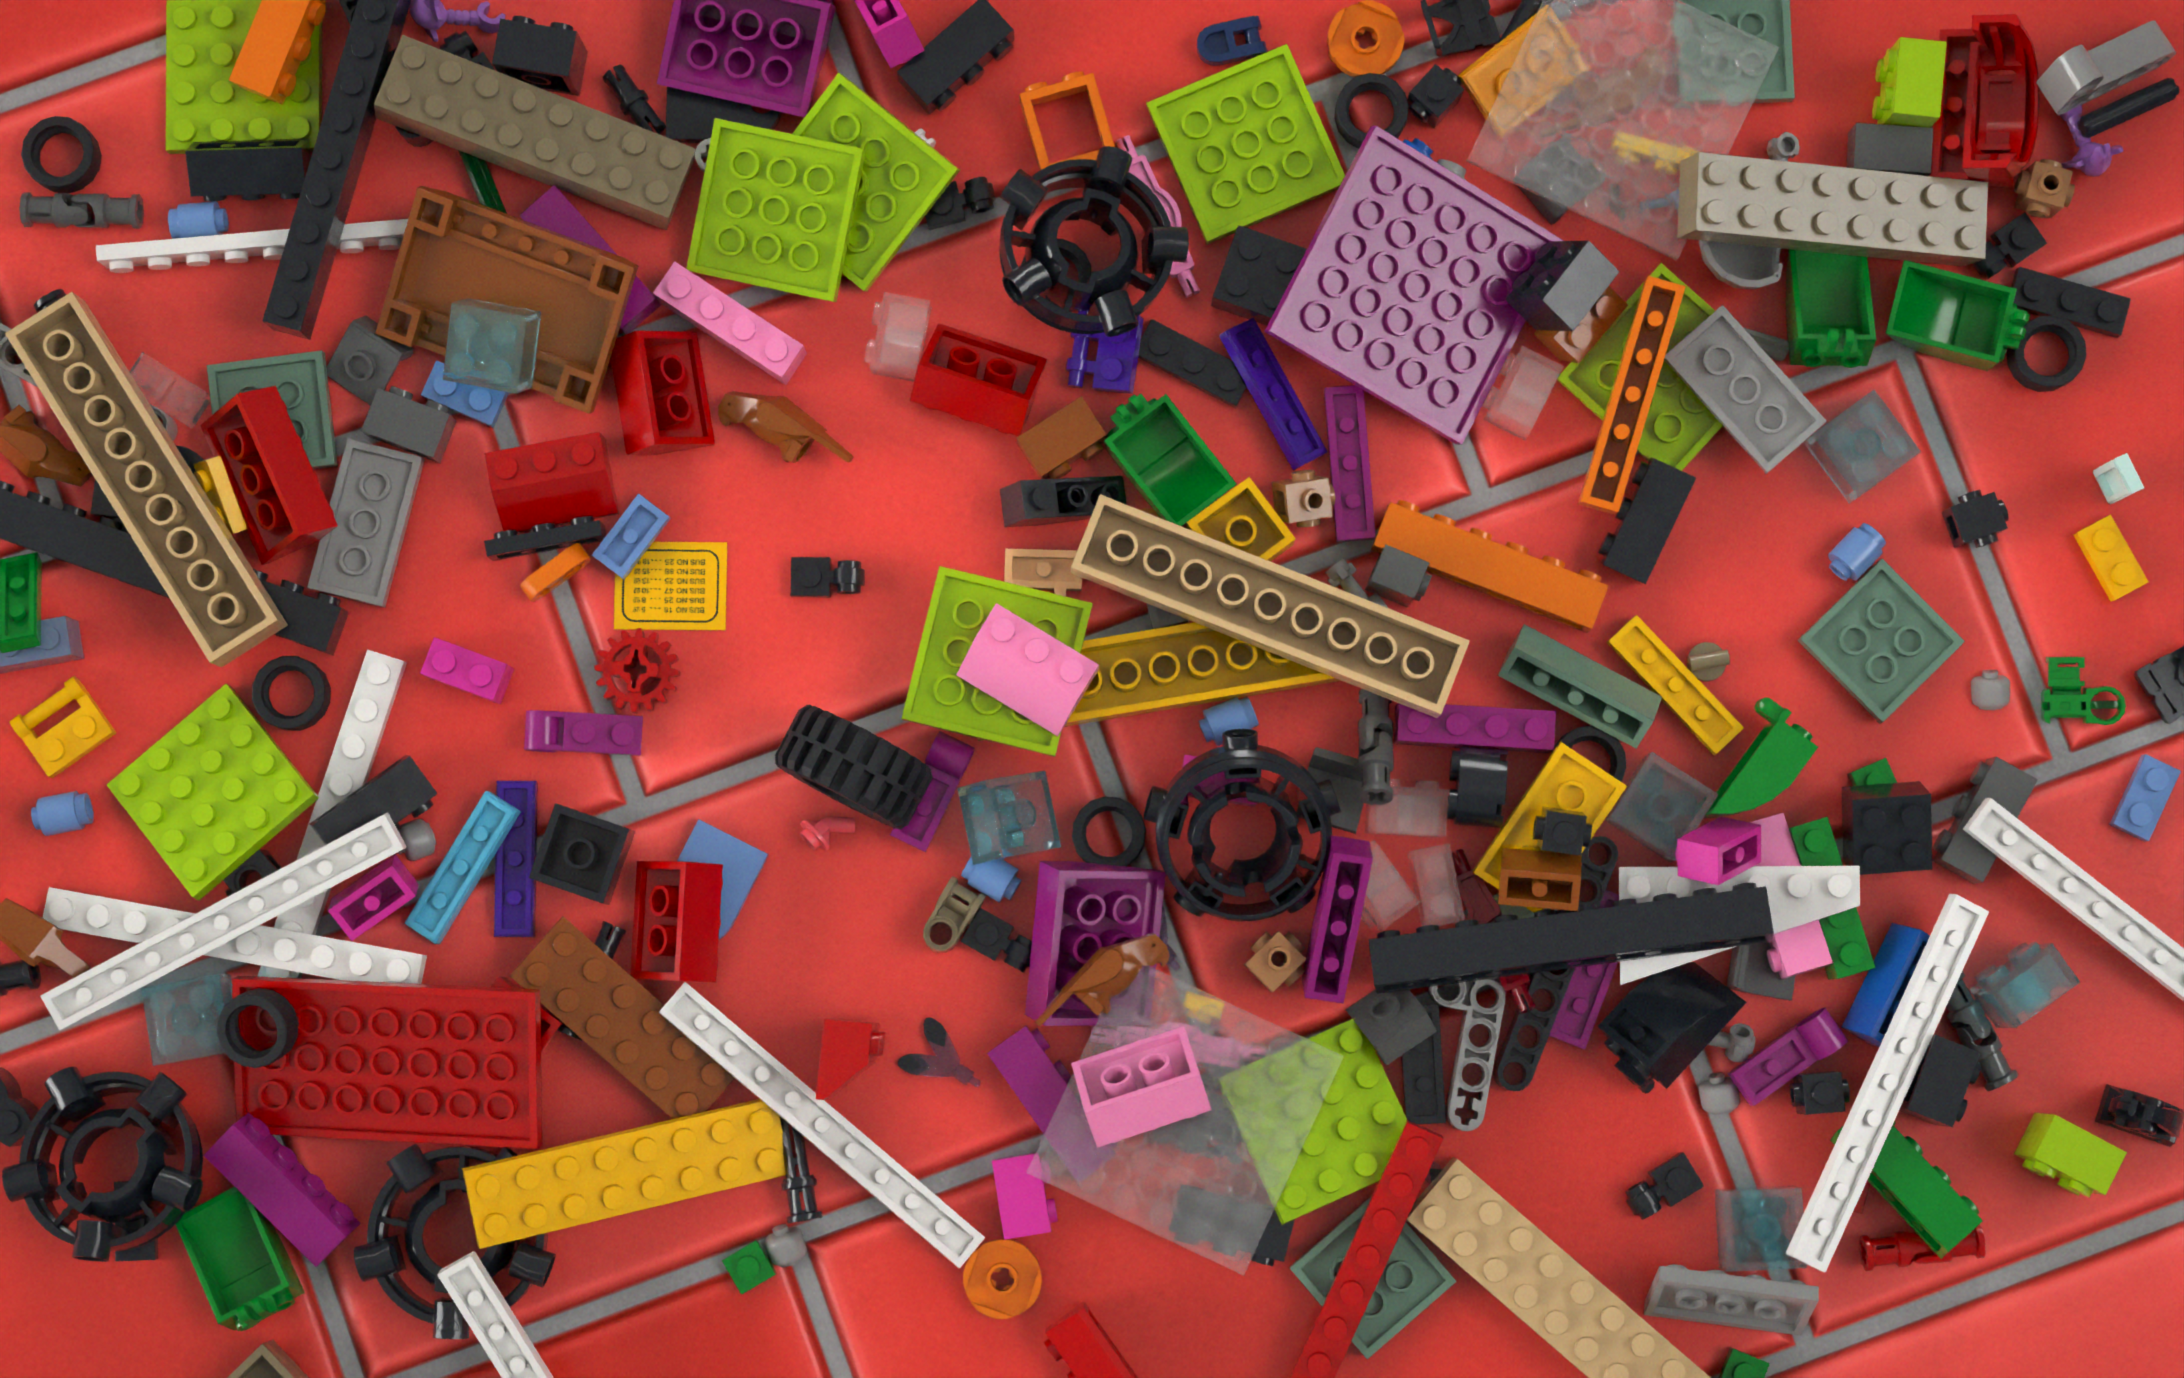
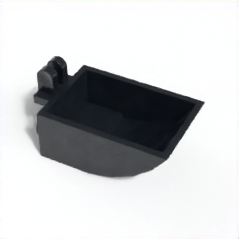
(1667, 1023)

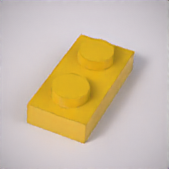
(217, 486)
(2110, 558)

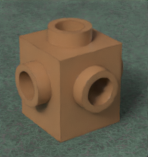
(2033, 194)
(1303, 498)
(1262, 966)

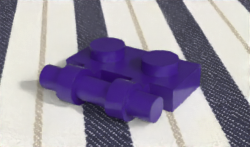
(1114, 363)

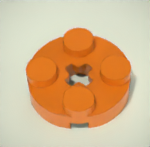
(1358, 19)
(1013, 1298)

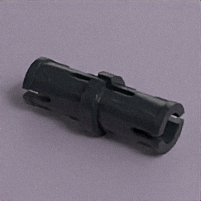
(633, 101)

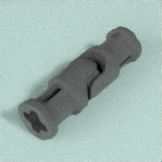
(78, 210)
(1375, 749)
(1971, 1024)

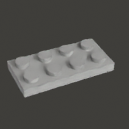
(1744, 389)
(372, 515)
(1731, 1300)

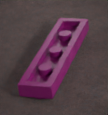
(1349, 463)
(1584, 997)

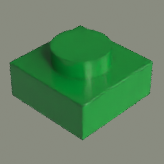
(1875, 773)
(749, 1267)
(1742, 1366)

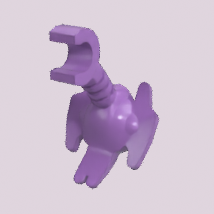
(433, 15)
(2092, 157)

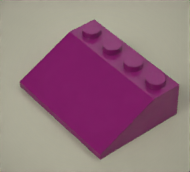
(748, 50)
(1075, 915)

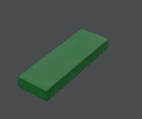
(20, 602)

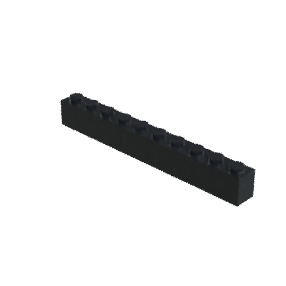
(334, 167)
(113, 553)
(1571, 939)

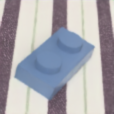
(469, 400)
(631, 536)
(2145, 797)

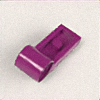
(583, 732)
(947, 762)
(1788, 1056)

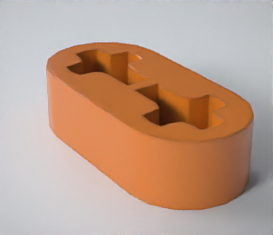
(555, 572)

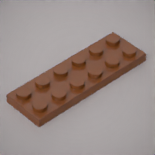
(620, 1021)

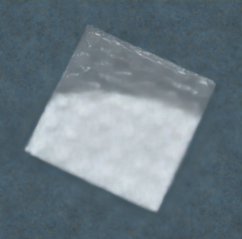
(1612, 105)
(1209, 1175)

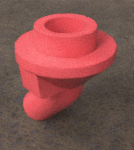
(817, 832)

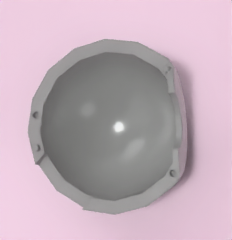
(1742, 264)

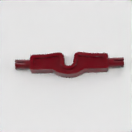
(1484, 908)

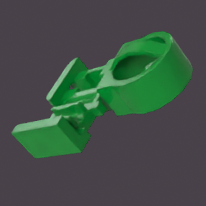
(2066, 694)

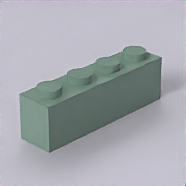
(1580, 686)

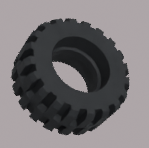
(853, 766)

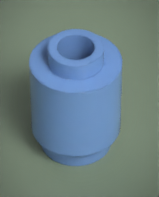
(197, 220)
(1856, 552)
(1227, 716)
(62, 813)
(993, 878)

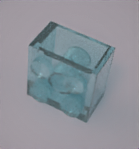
(491, 345)
(1861, 446)
(1660, 805)
(1009, 817)
(2023, 984)
(184, 1018)
(1757, 1227)

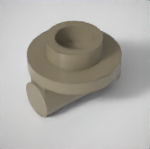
(1707, 661)

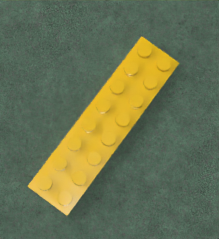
(624, 1172)

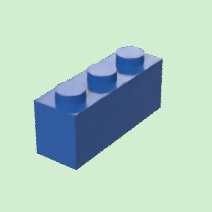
(1885, 984)

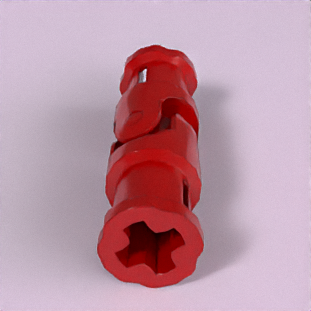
(1907, 1247)

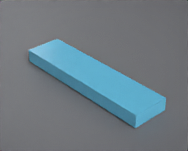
(462, 867)

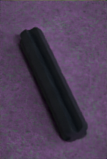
(2128, 107)

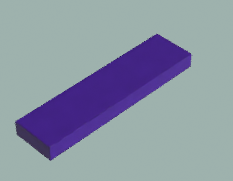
(1273, 393)
(513, 864)

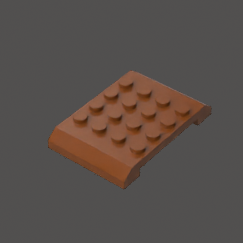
(478, 253)

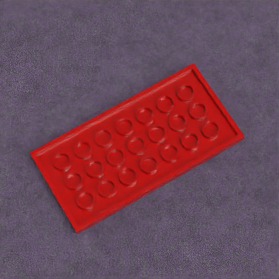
(397, 1063)

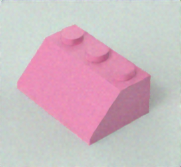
(1027, 669)
(1140, 1086)

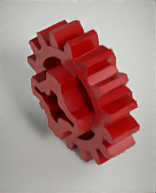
(619, 669)

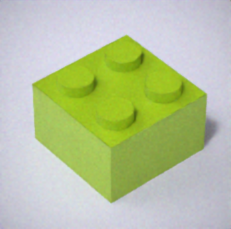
(1910, 83)
(2070, 1153)

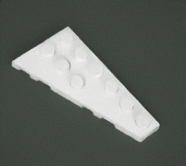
(1793, 892)

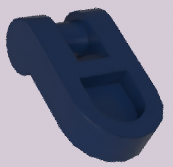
(1217, 42)

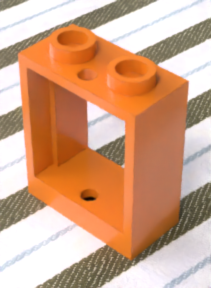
(1071, 84)

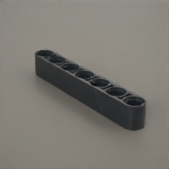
(1555, 985)

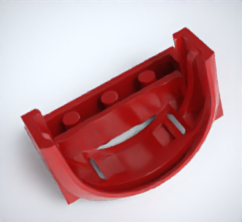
(2006, 102)

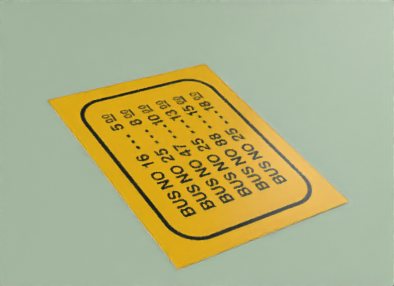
(674, 588)

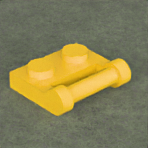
(69, 738)

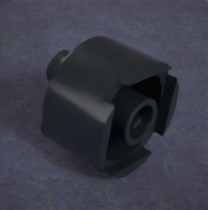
(1479, 786)

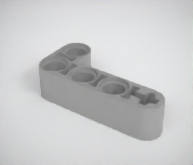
(2085, 75)
(1468, 1053)

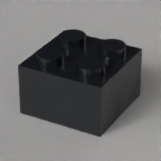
(541, 54)
(1256, 275)
(1561, 285)
(1887, 827)
(582, 854)
(1942, 1083)

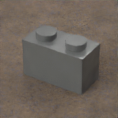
(1890, 148)
(408, 424)
(1399, 576)

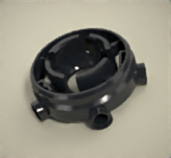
(1044, 273)
(1275, 867)
(146, 1190)
(383, 1255)

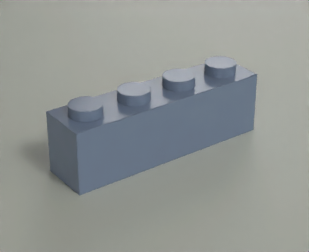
(59, 644)

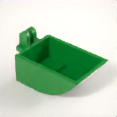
(1829, 309)
(1955, 316)
(1165, 458)
(1767, 765)
(238, 1260)

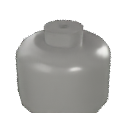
(1990, 690)
(418, 839)
(1718, 1094)
(785, 1245)

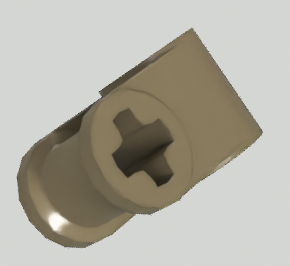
(953, 913)

